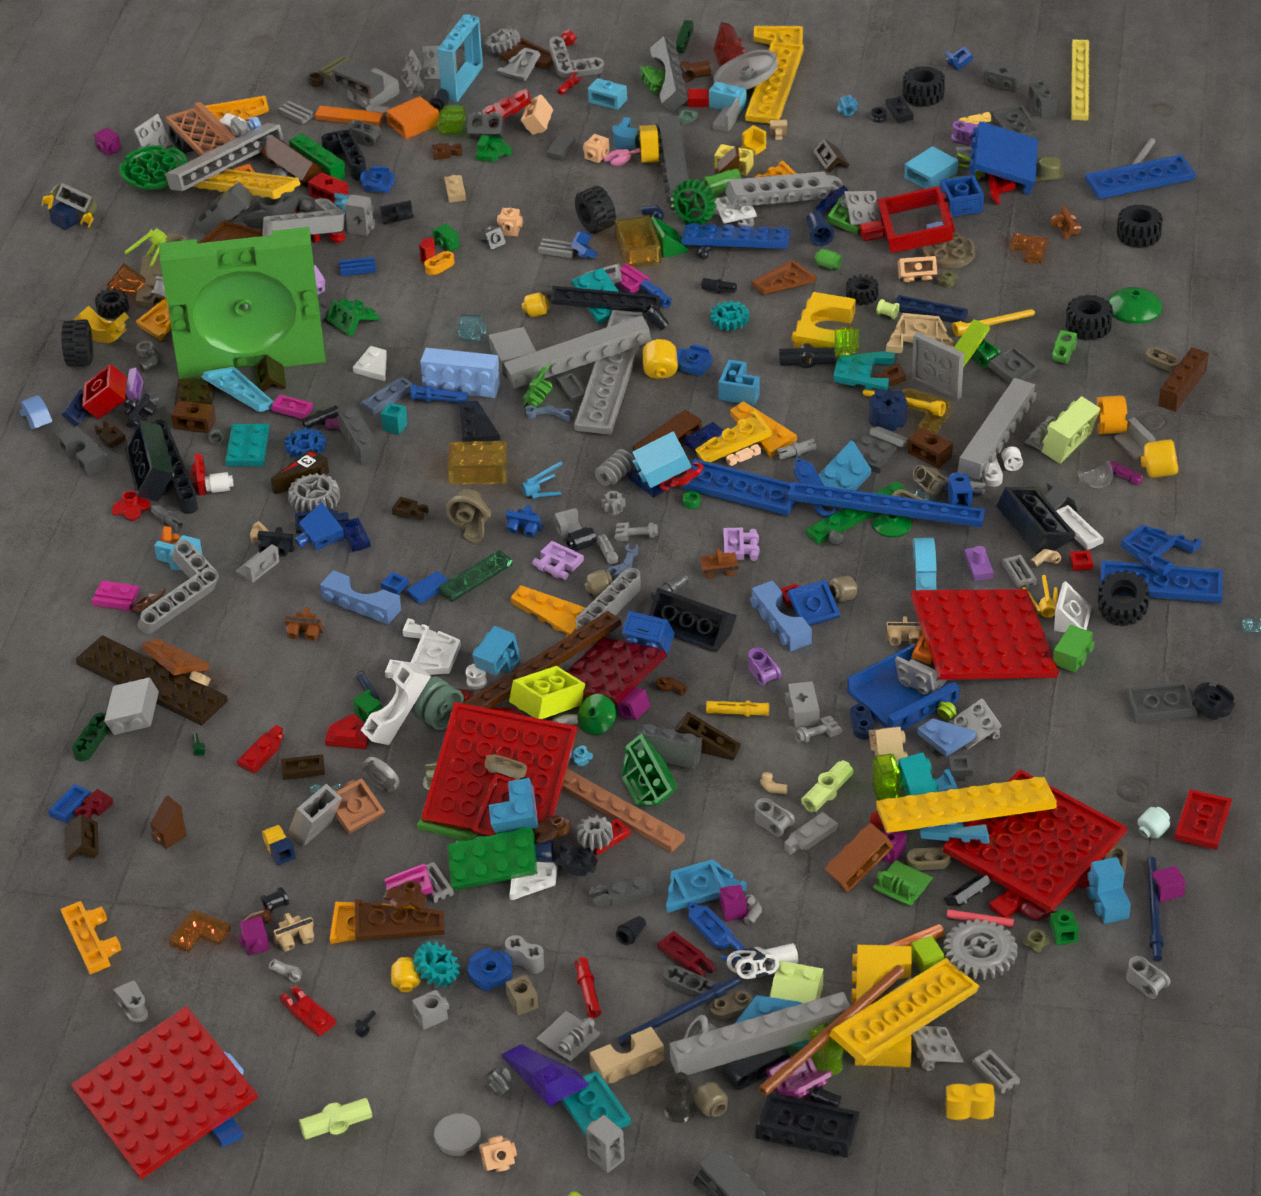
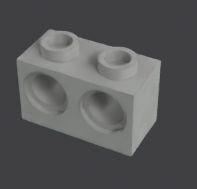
(605, 1143)

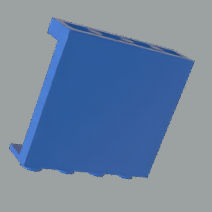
(1004, 154)
(890, 700)

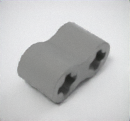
(525, 954)

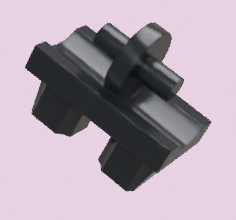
(396, 212)
(144, 405)
(278, 538)

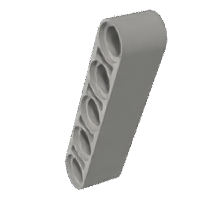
(613, 598)

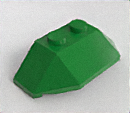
(646, 773)

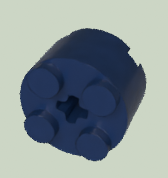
(888, 409)

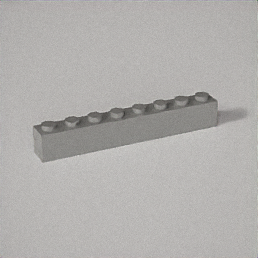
(222, 157)
(578, 351)
(997, 428)
(755, 1035)

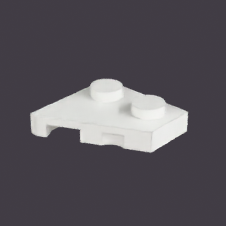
(372, 364)

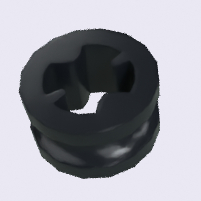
(878, 114)

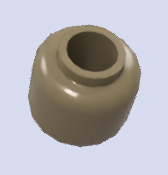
(598, 582)
(843, 589)
(711, 1099)

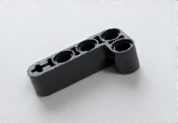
(344, 143)

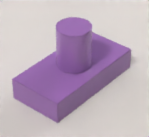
(134, 385)
(978, 563)

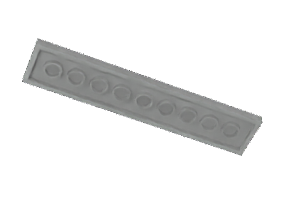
(607, 385)

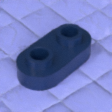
(861, 720)

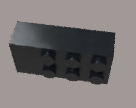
(149, 461)

